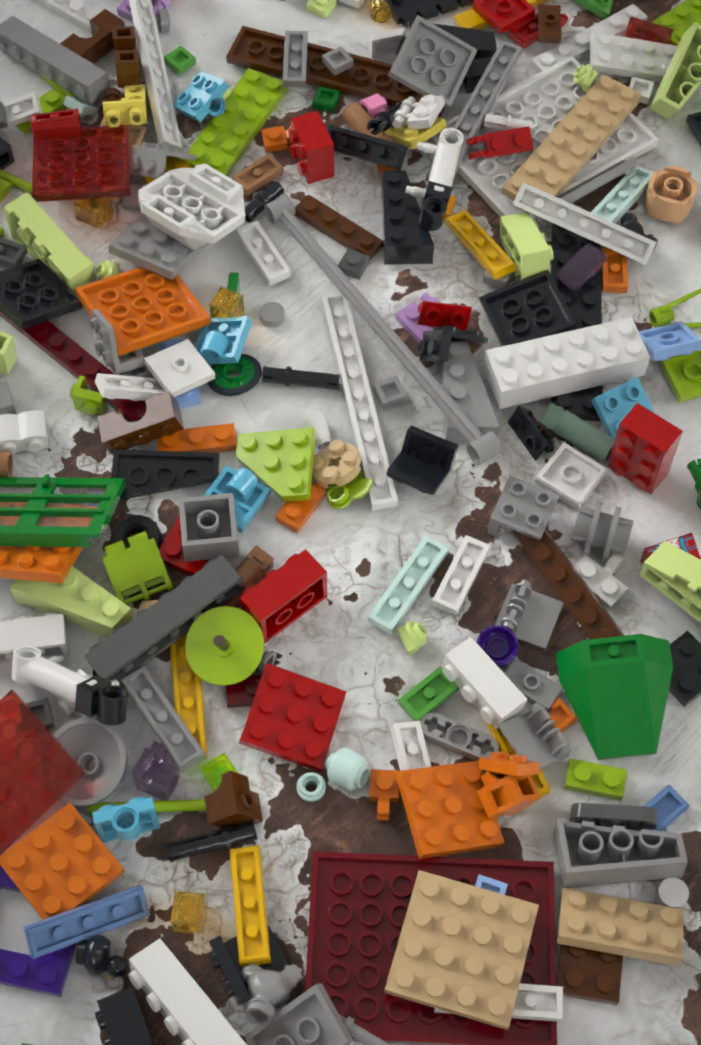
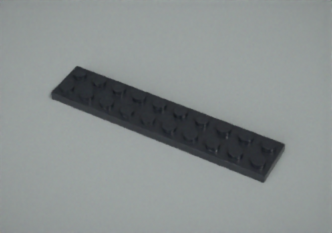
(585, 308)

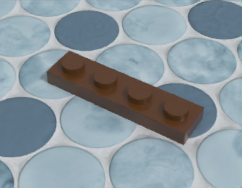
(338, 227)

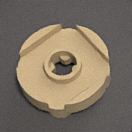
(337, 452)

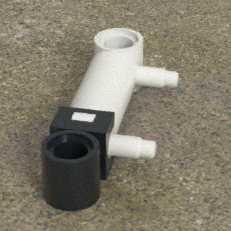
(441, 178)
(90, 695)

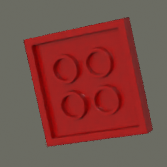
(293, 717)

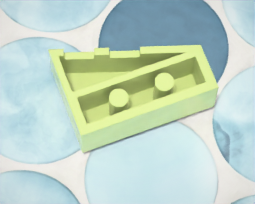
(525, 244)

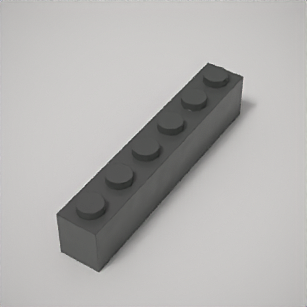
(165, 620)

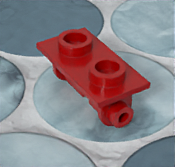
(443, 314)

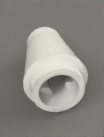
(317, 420)

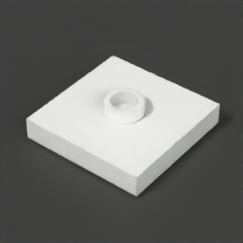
(179, 368)
(571, 475)

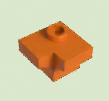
(506, 794)

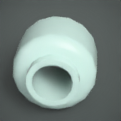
(348, 769)

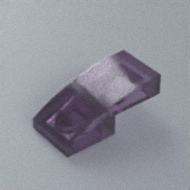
(581, 266)

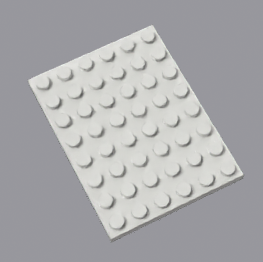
(546, 102)

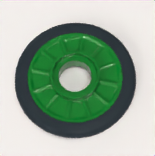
(249, 376)

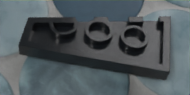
(162, 471)

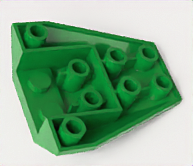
(618, 691)

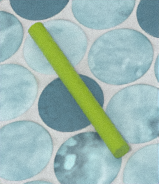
(163, 805)

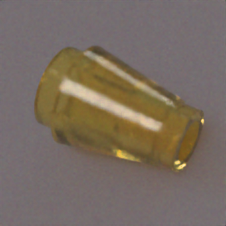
(379, 9)

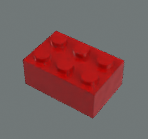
(644, 448)
(285, 594)

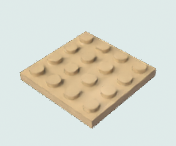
(462, 949)

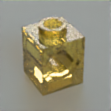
(94, 211)
(226, 304)
(189, 912)

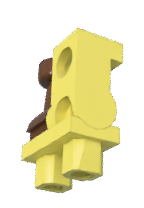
(127, 110)

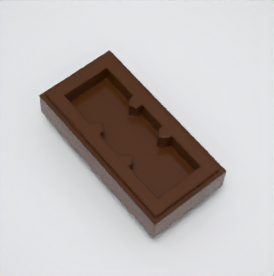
(549, 23)

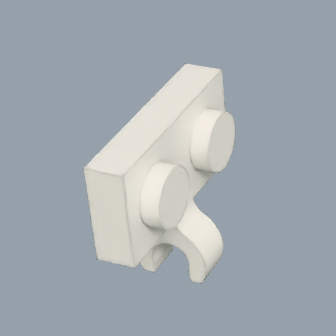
(602, 580)

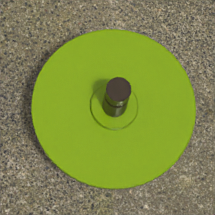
(224, 645)

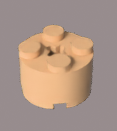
(670, 194)

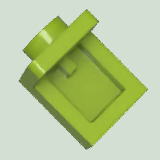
(87, 400)

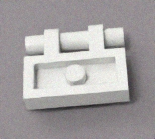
(418, 114)

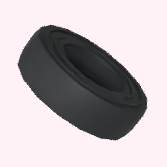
(136, 523)

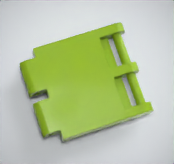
(136, 568)

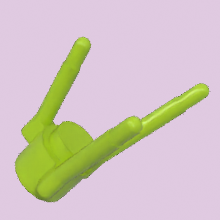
(664, 314)

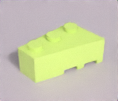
(676, 576)

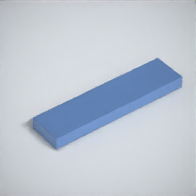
(86, 921)

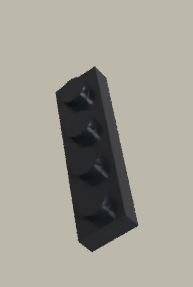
(367, 147)

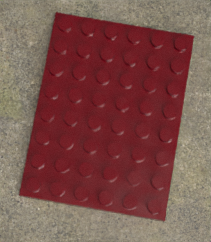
(356, 927)

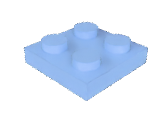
(670, 341)

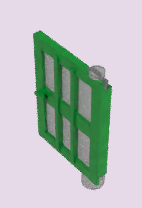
(57, 510)

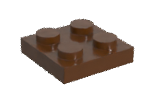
(589, 974)

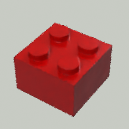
(311, 147)

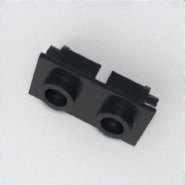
(527, 430)

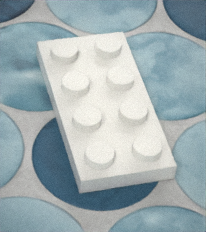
(630, 56)

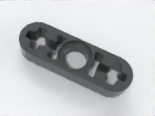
(608, 815)

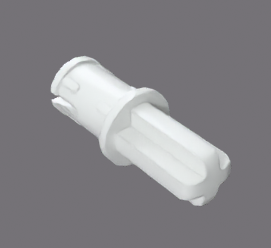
(504, 123)

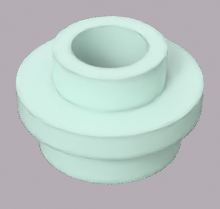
(307, 779)

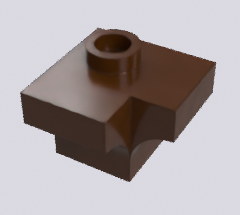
(233, 802)

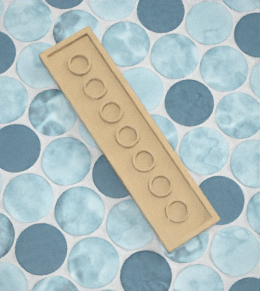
(575, 138)

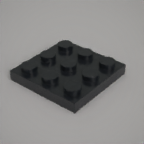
(35, 294)
(527, 310)

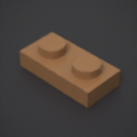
(258, 174)

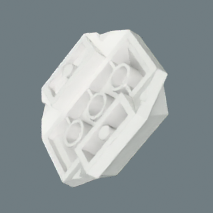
(194, 205)

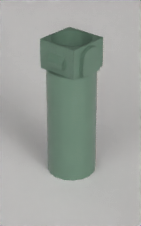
(578, 432)

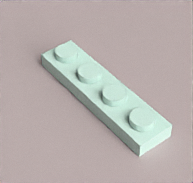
(624, 195)
(408, 584)

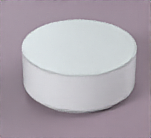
(673, 893)

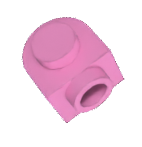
(374, 104)

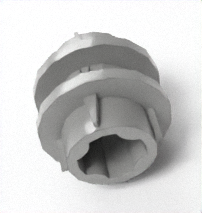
(602, 530)

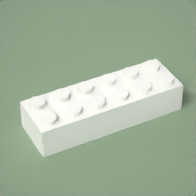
(565, 362)

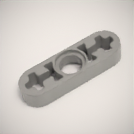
(453, 726)

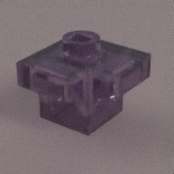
(155, 774)

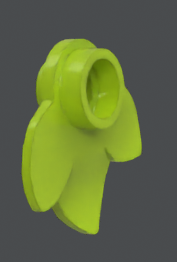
(342, 496)

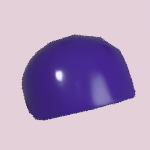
(499, 644)

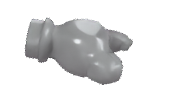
(268, 990)

